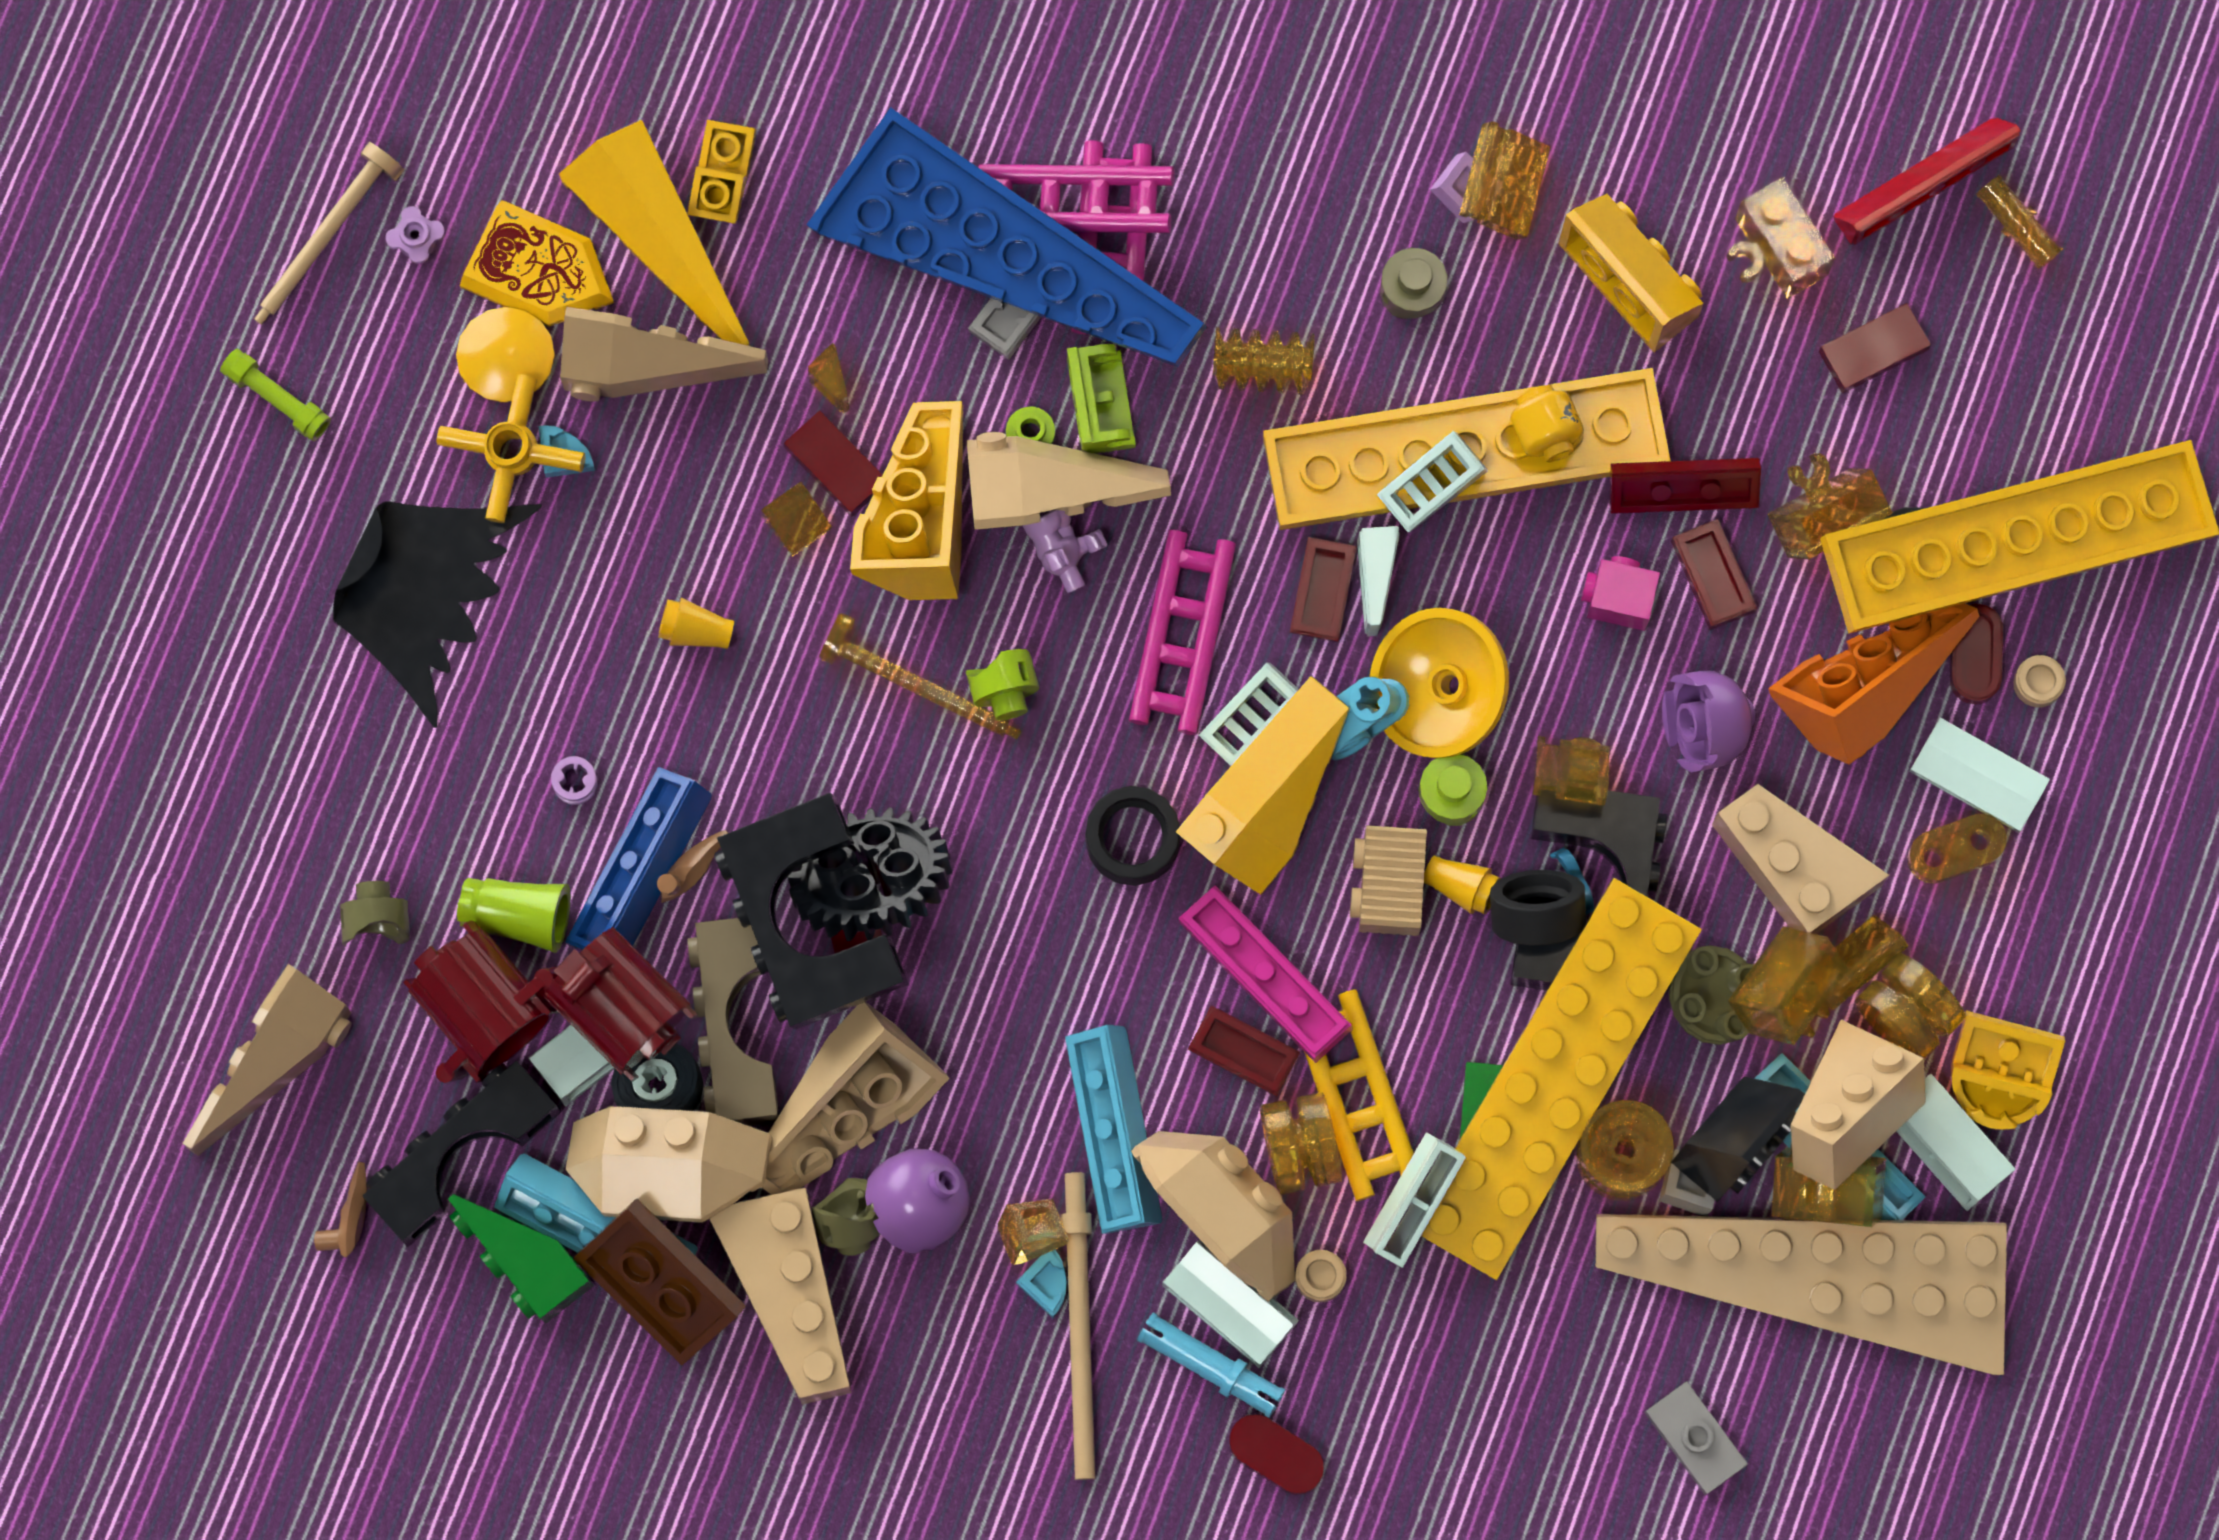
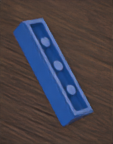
(643, 853)

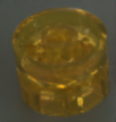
(1910, 1007)
(1630, 1125)
(1301, 1143)

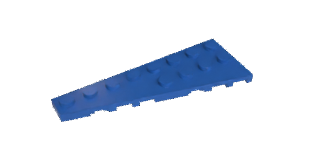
(953, 221)

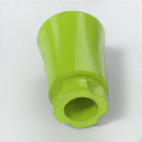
(517, 910)

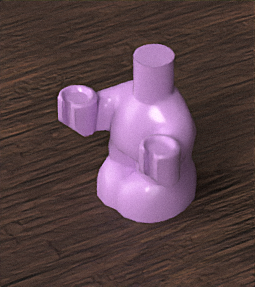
(1059, 547)

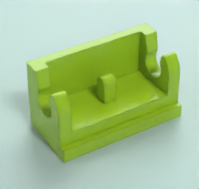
(1100, 398)

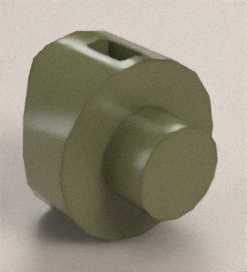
(1413, 283)
(375, 913)
(845, 1219)

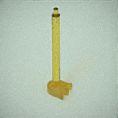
(837, 645)

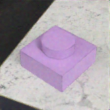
(1452, 184)

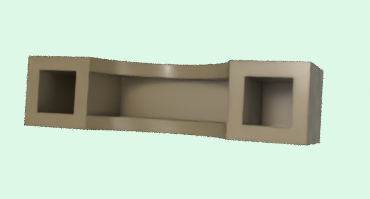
(741, 1085)

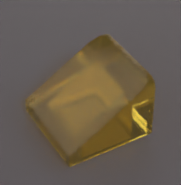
(828, 379)
(796, 519)
(1031, 1230)

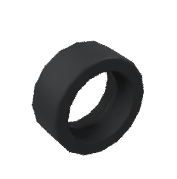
(1140, 798)
(1538, 907)

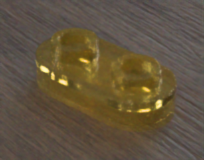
(1955, 849)

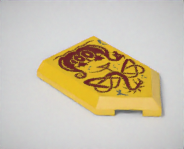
(535, 266)

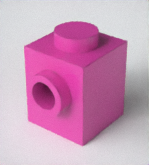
(1621, 593)

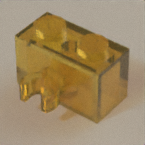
(1781, 239)
(1826, 506)
(1789, 986)
(1854, 1202)

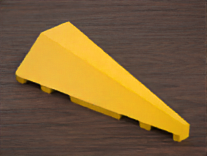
(634, 196)

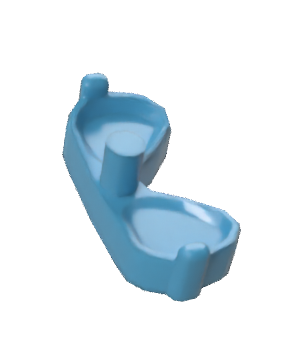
(1571, 867)

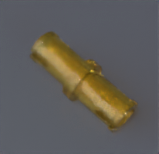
(2019, 222)

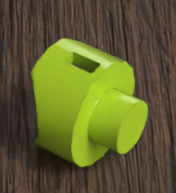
(1004, 684)
(1453, 789)

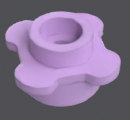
(420, 248)

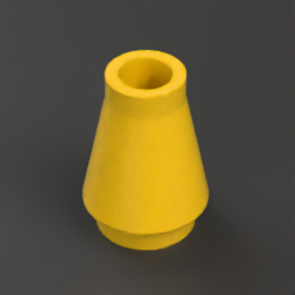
(694, 626)
(1462, 883)

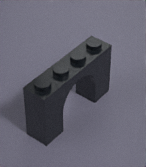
(1618, 831)
(759, 863)

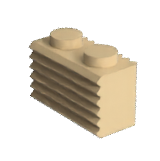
(1391, 880)

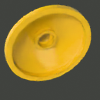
(1425, 656)

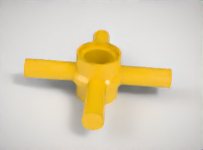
(492, 442)

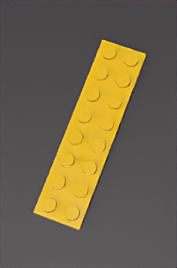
(1341, 464)
(2019, 536)
(1558, 1075)

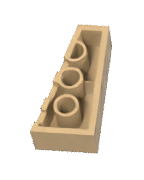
(783, 1273)

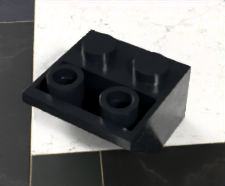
(1739, 1136)

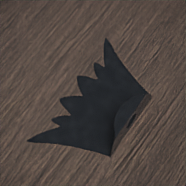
(408, 586)

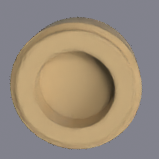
(2039, 681)
(1320, 1276)

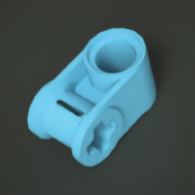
(1364, 719)

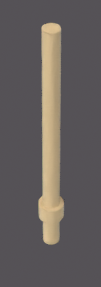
(1077, 1227)

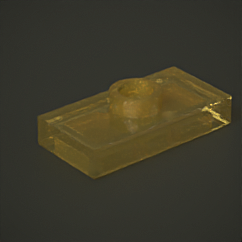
(1865, 954)

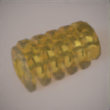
(1263, 360)

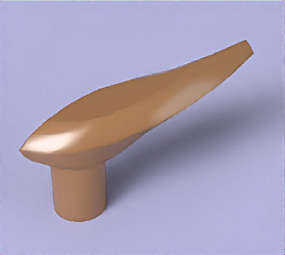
(688, 868)
(351, 1218)

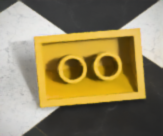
(1630, 270)

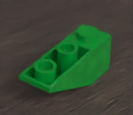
(534, 1263)

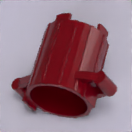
(618, 1002)
(480, 1003)

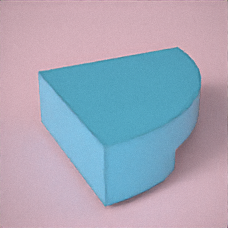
(559, 438)
(1046, 1282)

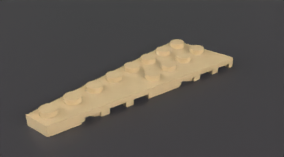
(1892, 1284)

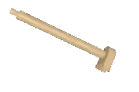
(377, 162)

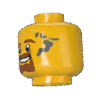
(1546, 423)

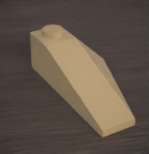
(616, 360)

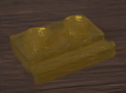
(1505, 180)
(1573, 770)

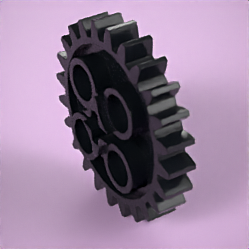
(897, 853)

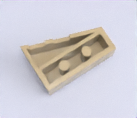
(1794, 861)
(1854, 1104)

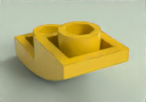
(722, 171)

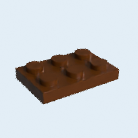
(659, 1282)

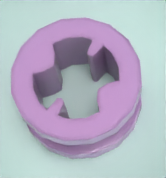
(558, 780)

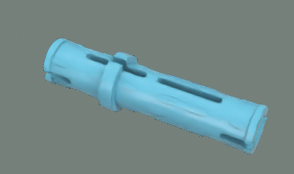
(1211, 1365)

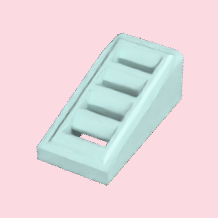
(1451, 442)
(1376, 561)
(1217, 742)

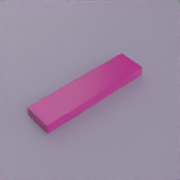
(1265, 974)

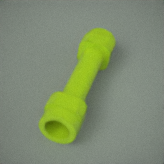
(307, 418)

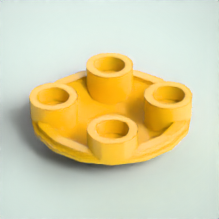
(500, 348)

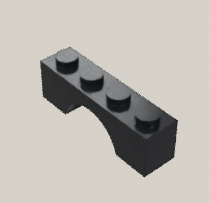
(507, 1108)

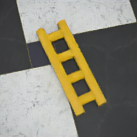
(1384, 1112)

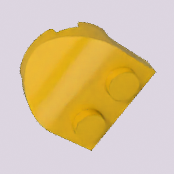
(2003, 1070)

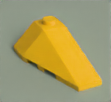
(915, 516)
(1261, 803)

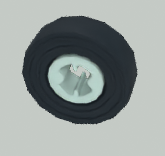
(680, 1074)

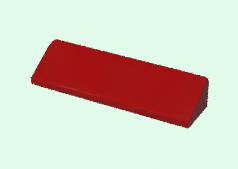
(1926, 179)

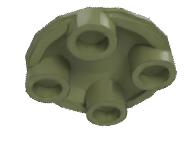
(1702, 994)

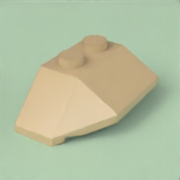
(668, 1159)
(1224, 1205)

